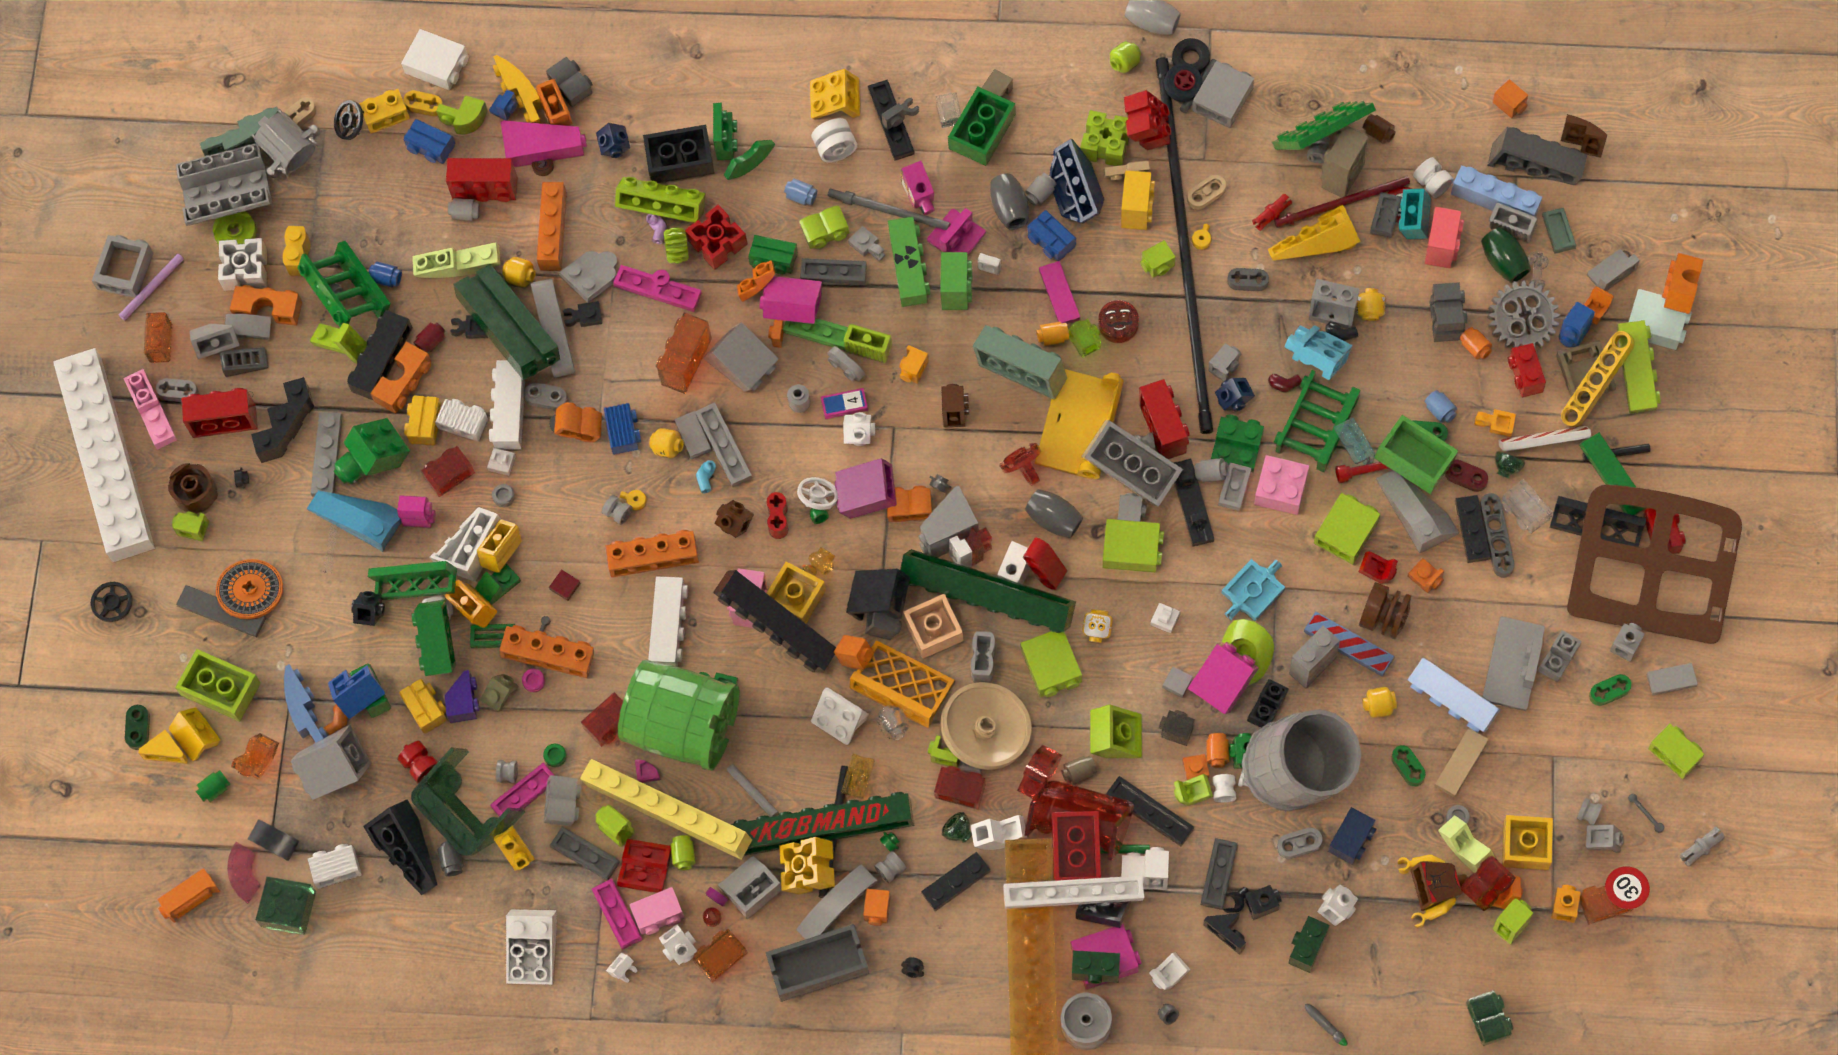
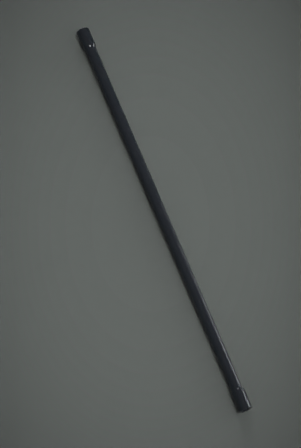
(1204, 414)

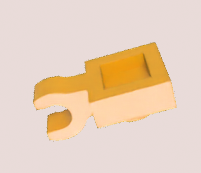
(1499, 422)

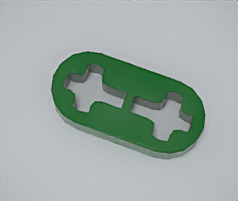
(1611, 695)
(1403, 768)

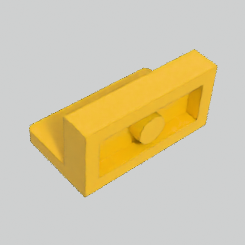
(193, 732)

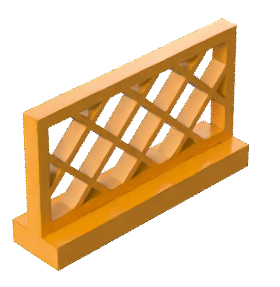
(889, 696)

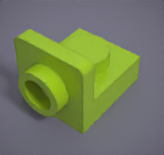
(942, 757)

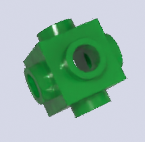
(1238, 748)

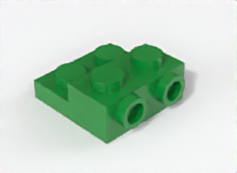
(723, 133)
(1238, 441)

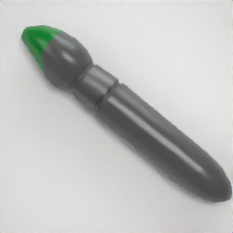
(1326, 1025)

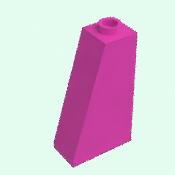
(538, 142)

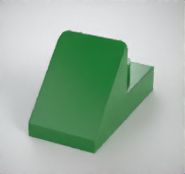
(498, 584)

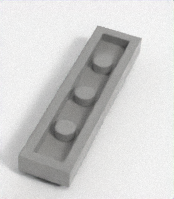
(723, 445)
(326, 452)

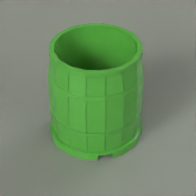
(678, 713)

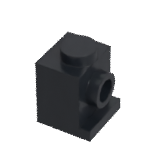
(1257, 907)

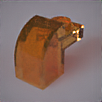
(257, 756)

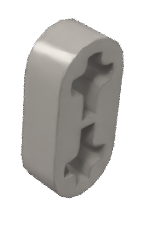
(177, 387)

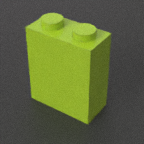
(1347, 528)
(1132, 545)
(1051, 663)

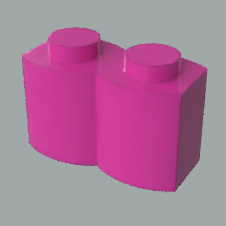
(416, 511)

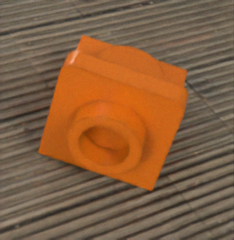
(1426, 575)

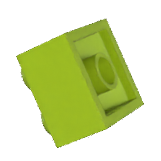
(1115, 732)

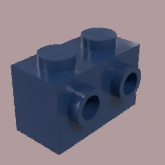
(1352, 836)

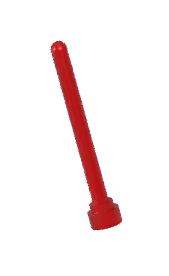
(1344, 472)

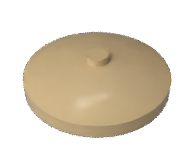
(986, 725)

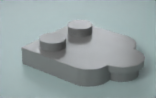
(591, 274)

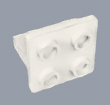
(838, 716)

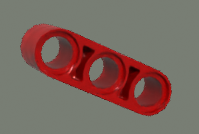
(1045, 563)

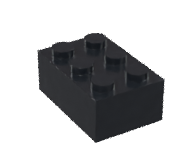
(678, 154)

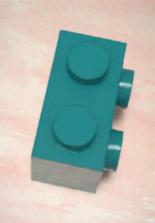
(1415, 214)

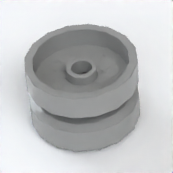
(1086, 1007)

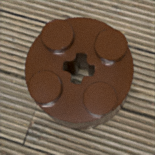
(197, 498)

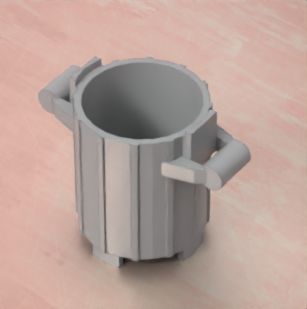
(285, 143)

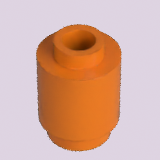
(1476, 343)
(1217, 750)

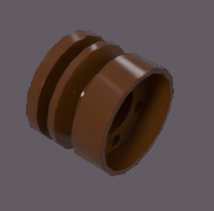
(1385, 610)

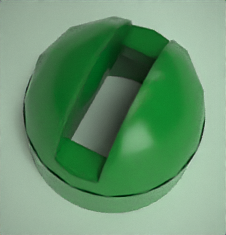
(818, 516)

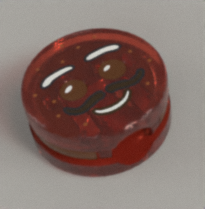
(1118, 321)

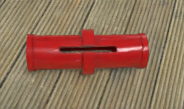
(1272, 212)

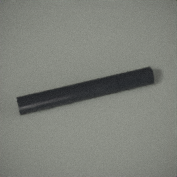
(1629, 450)

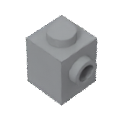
(1131, 507)

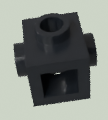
(367, 608)

